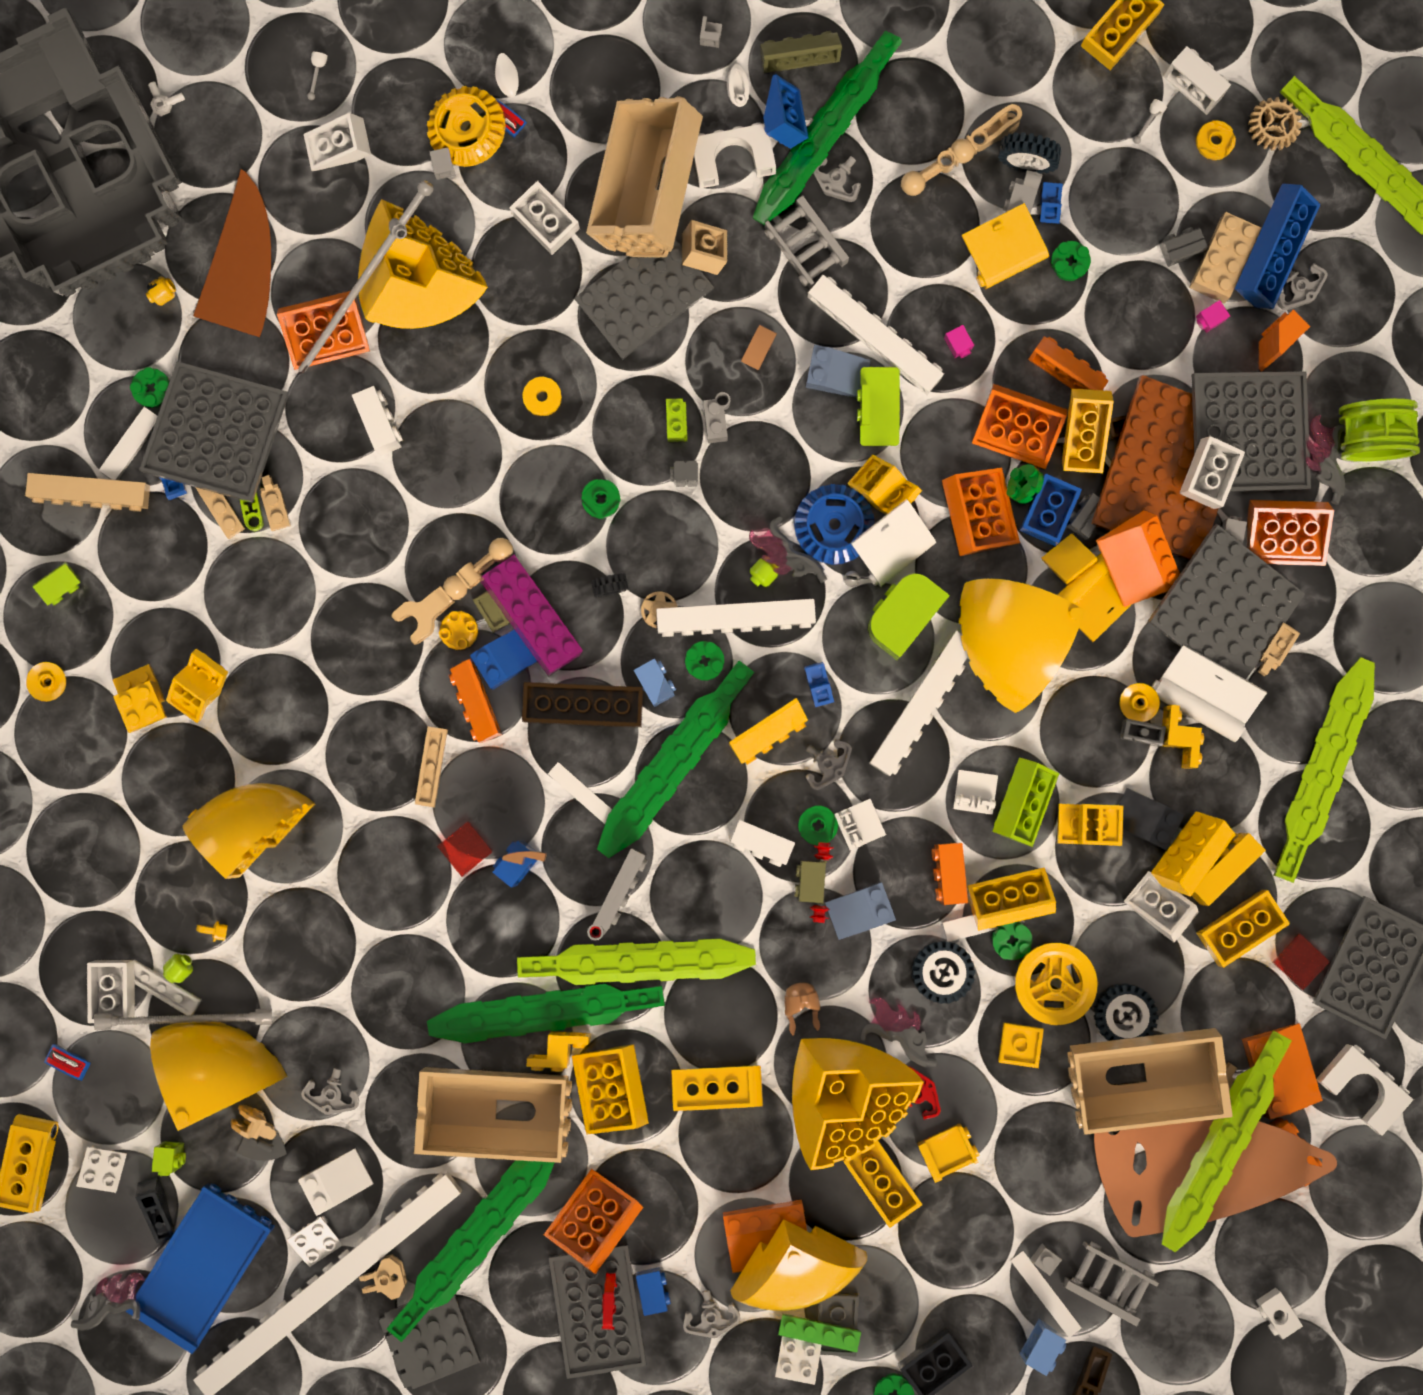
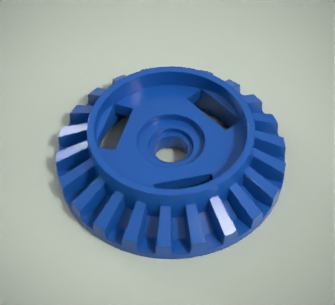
(814, 510)

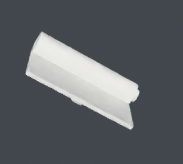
(1212, 701)

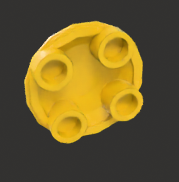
(458, 630)

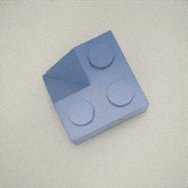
(654, 682)
(1043, 1348)

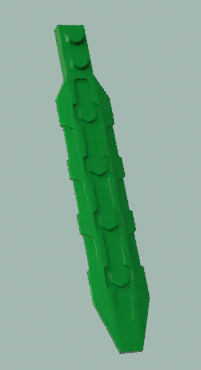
(825, 129)
(671, 764)
(540, 1012)
(472, 1242)

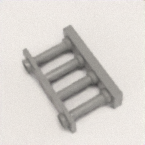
(825, 239)
(1093, 1293)

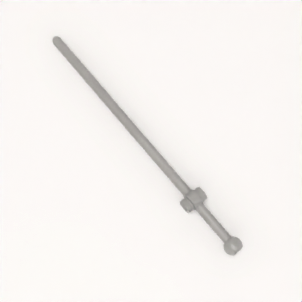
(397, 230)

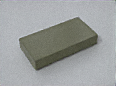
(491, 612)

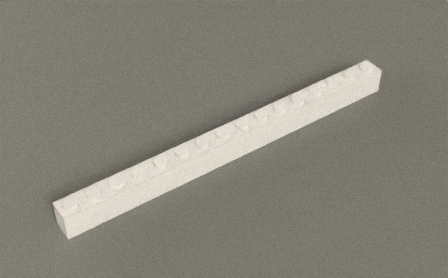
(327, 1285)

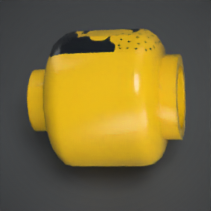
(160, 290)

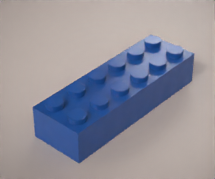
(1277, 246)

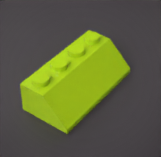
(1025, 802)

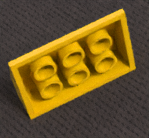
(768, 731)
(610, 1090)

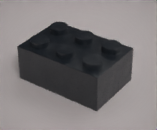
(935, 1364)

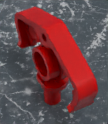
(928, 1093)
(608, 1301)

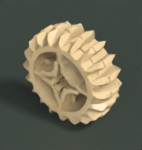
(1281, 137)

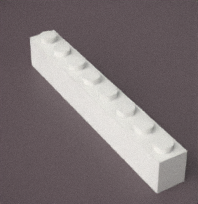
(875, 335)
(735, 616)
(921, 706)

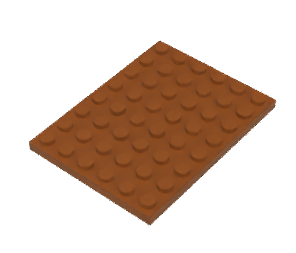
(1152, 467)

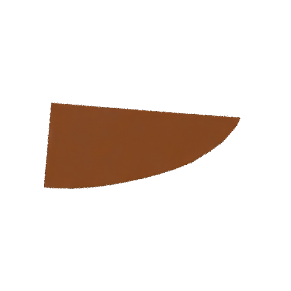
(241, 268)

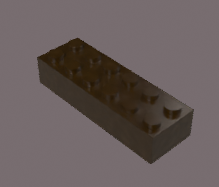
(582, 705)

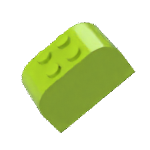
(904, 613)

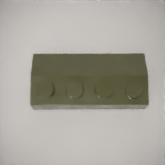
(800, 52)

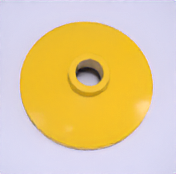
(37, 679)
(1132, 709)

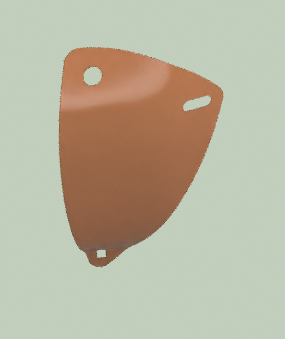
(1264, 1172)

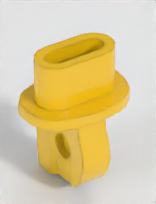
(218, 931)

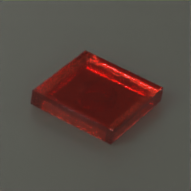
(465, 849)
(1300, 962)

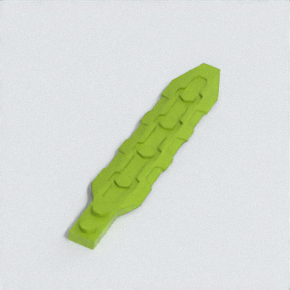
(1360, 152)
(1326, 766)
(638, 962)
(1224, 1144)

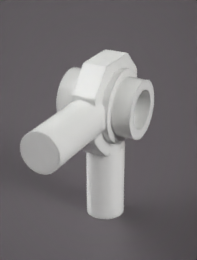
(161, 104)

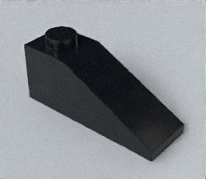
(155, 1209)

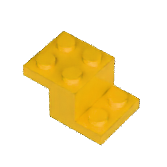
(883, 485)
(196, 685)
(139, 698)
(1182, 737)
(1090, 824)
(558, 1051)

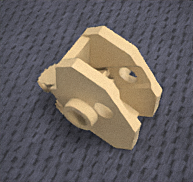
(253, 1124)
(385, 1279)

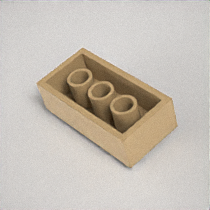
(1225, 257)

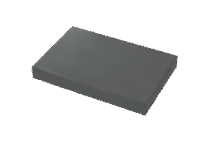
(840, 1311)

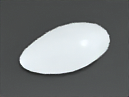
(506, 75)
(738, 86)

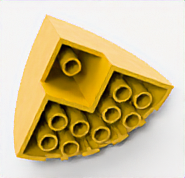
(418, 278)
(1016, 637)
(243, 823)
(209, 1068)
(847, 1098)
(797, 1269)

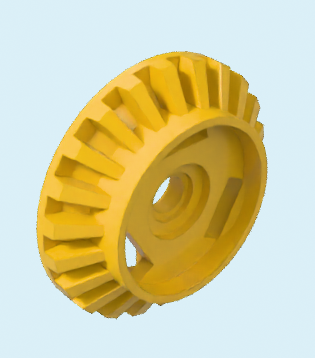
(487, 130)
(1076, 997)

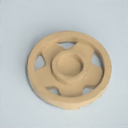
(658, 603)

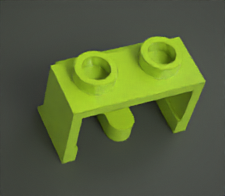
(676, 420)

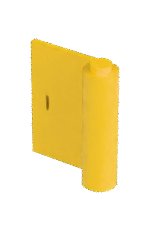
(1008, 249)
(1096, 595)

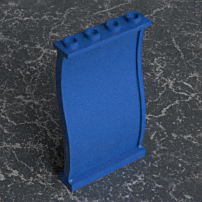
(201, 1267)

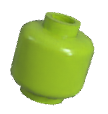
(763, 573)
(177, 968)

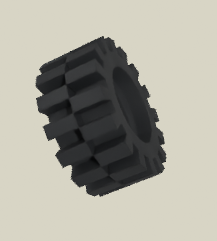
(609, 585)

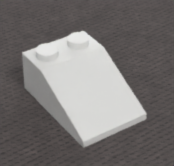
(337, 142)
(1162, 907)
(335, 1181)

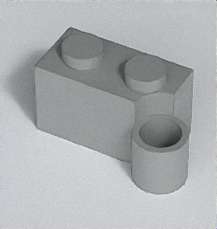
(1023, 191)
(715, 418)

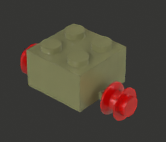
(812, 882)

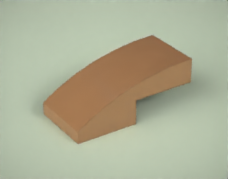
(759, 347)
(519, 857)

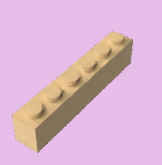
(87, 491)

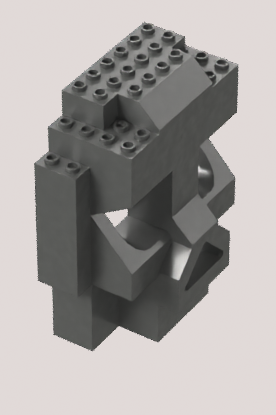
(95, 226)

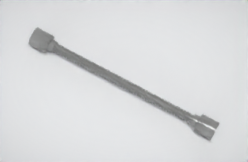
(106, 1021)

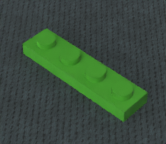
(819, 1332)

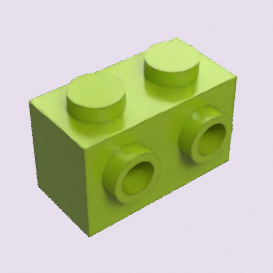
(57, 584)
(168, 1158)

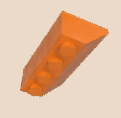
(1280, 337)
(1065, 367)
(475, 700)

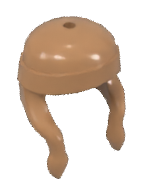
(797, 998)

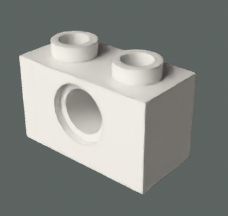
(1287, 1322)

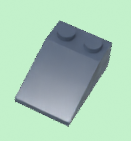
(835, 371)
(860, 911)

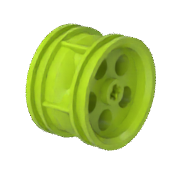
(1379, 430)

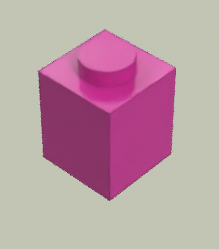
(1212, 316)
(959, 342)

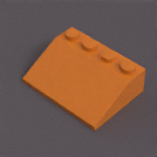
(306, 322)
(1019, 426)
(980, 511)
(1289, 531)
(1138, 558)
(1294, 1079)
(593, 1221)
(758, 1224)

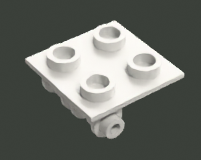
(975, 792)
(860, 824)
(101, 1169)
(315, 1241)
(798, 1360)

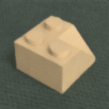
(704, 247)

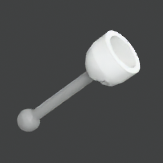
(318, 60)
(1156, 108)

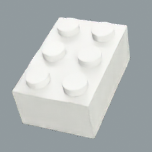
(1197, 80)
(544, 218)
(377, 420)
(1212, 472)
(762, 843)
(111, 988)

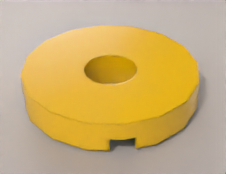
(1211, 150)
(538, 385)

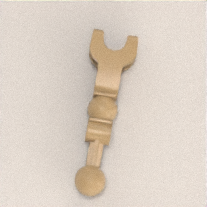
(964, 149)
(453, 589)

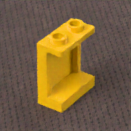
(948, 1151)

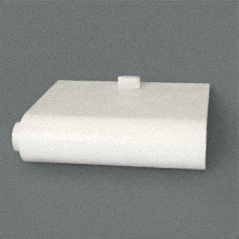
(893, 543)

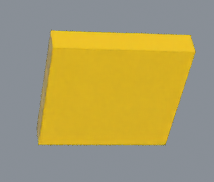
(1069, 559)
(1020, 1045)

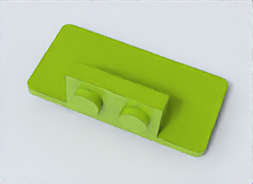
(879, 406)

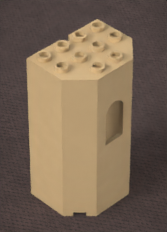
(627, 206)
(1181, 1086)
(460, 1115)

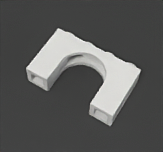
(751, 138)
(1391, 1098)

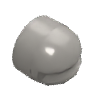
(849, 582)

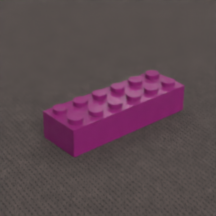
(531, 615)

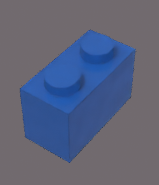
(652, 1291)

